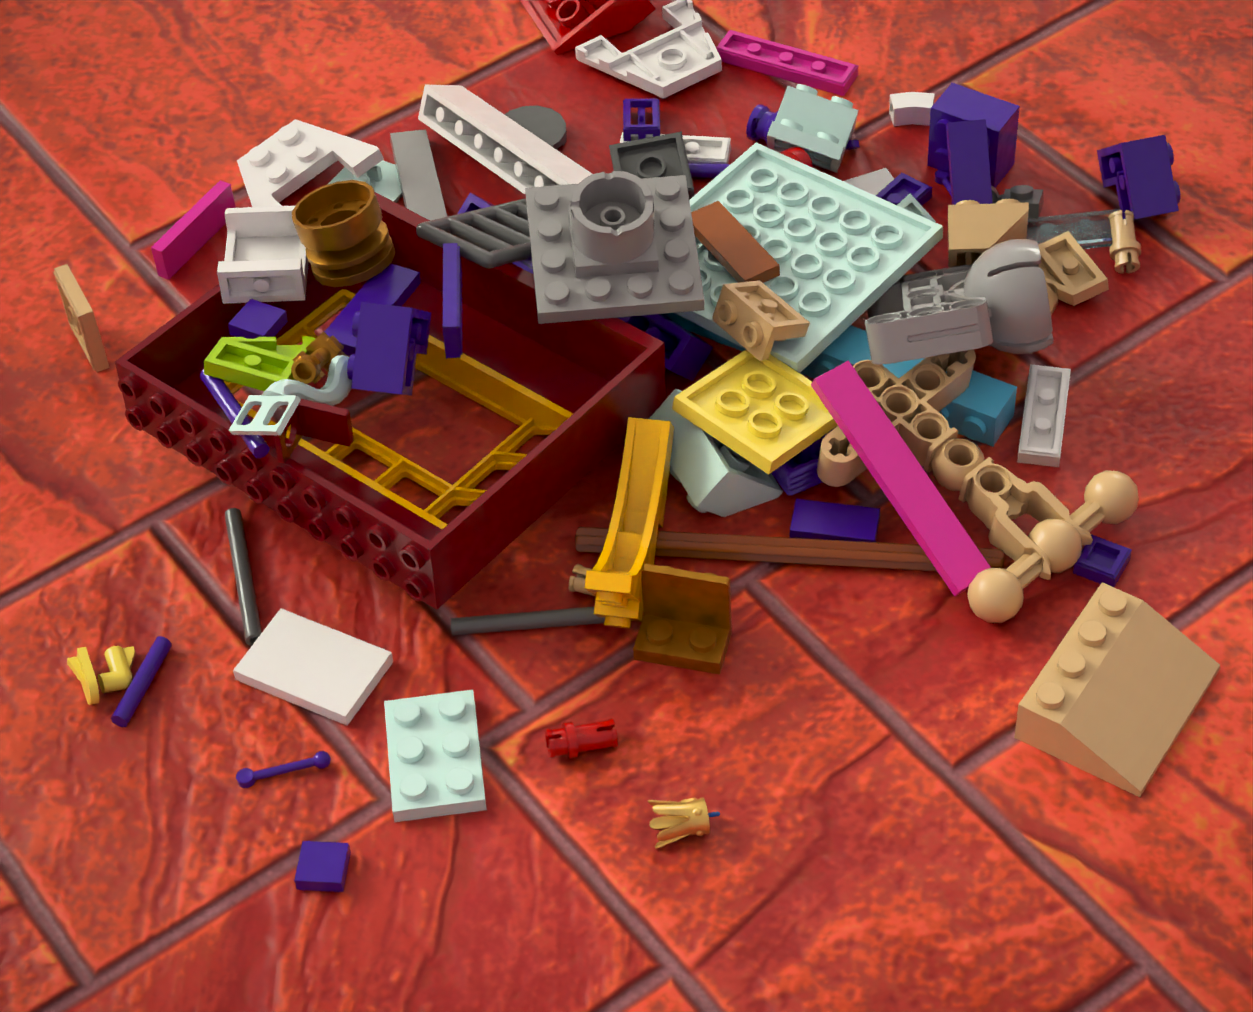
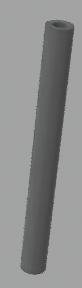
(243, 575)
(524, 620)

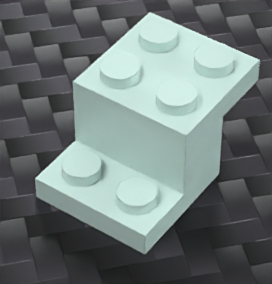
(814, 125)

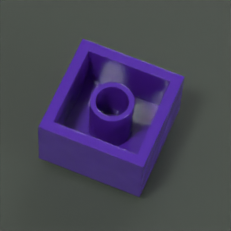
(965, 104)

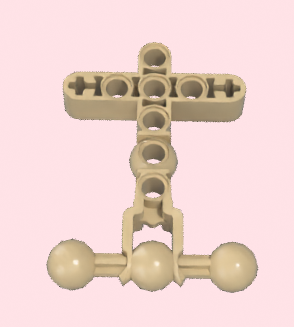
(1053, 543)

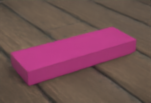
(192, 230)

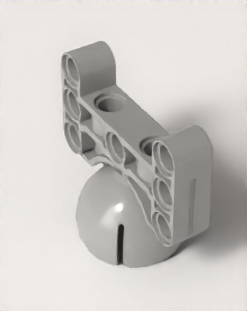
(965, 308)

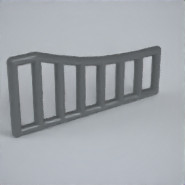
(485, 235)

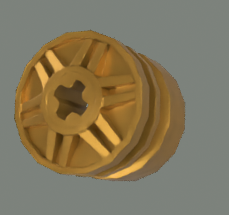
(343, 233)

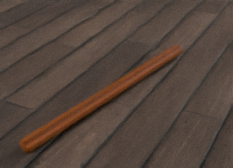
(783, 550)

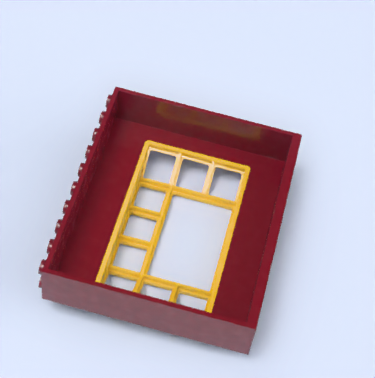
(547, 378)

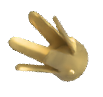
(681, 819)

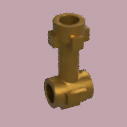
(322, 350)

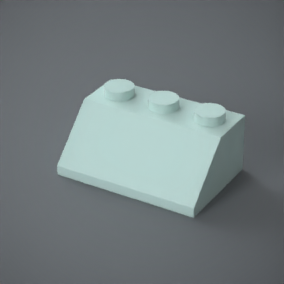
(712, 472)

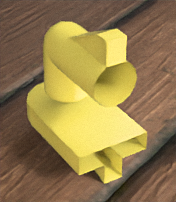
(119, 677)

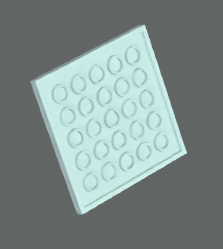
(829, 238)

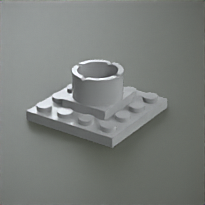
(613, 248)

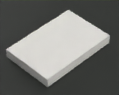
(313, 666)

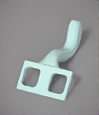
(290, 393)

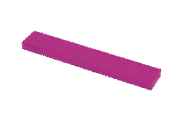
(900, 476)

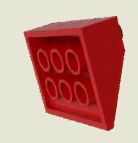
(578, 21)

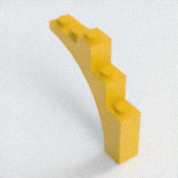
(633, 524)

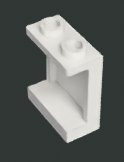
(262, 256)

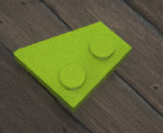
(253, 361)

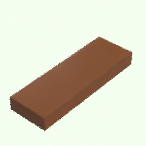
(733, 245)

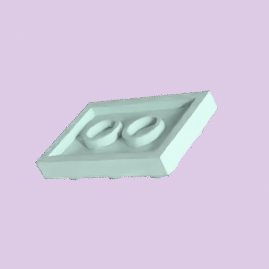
(434, 756)

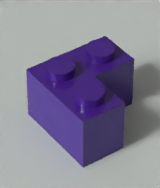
(1141, 176)
(387, 347)

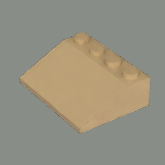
(1116, 691)

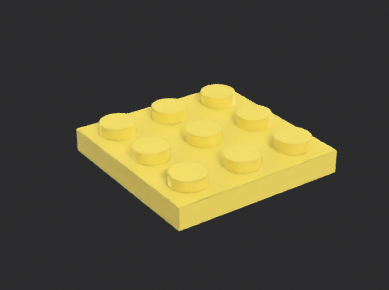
(757, 409)

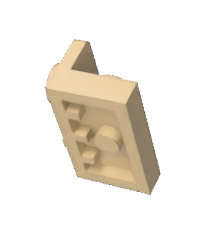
(757, 317)

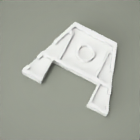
(663, 63)
(297, 156)

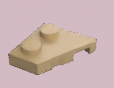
(1070, 270)

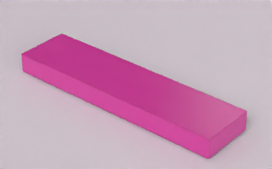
(787, 62)

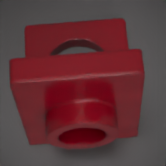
(315, 421)

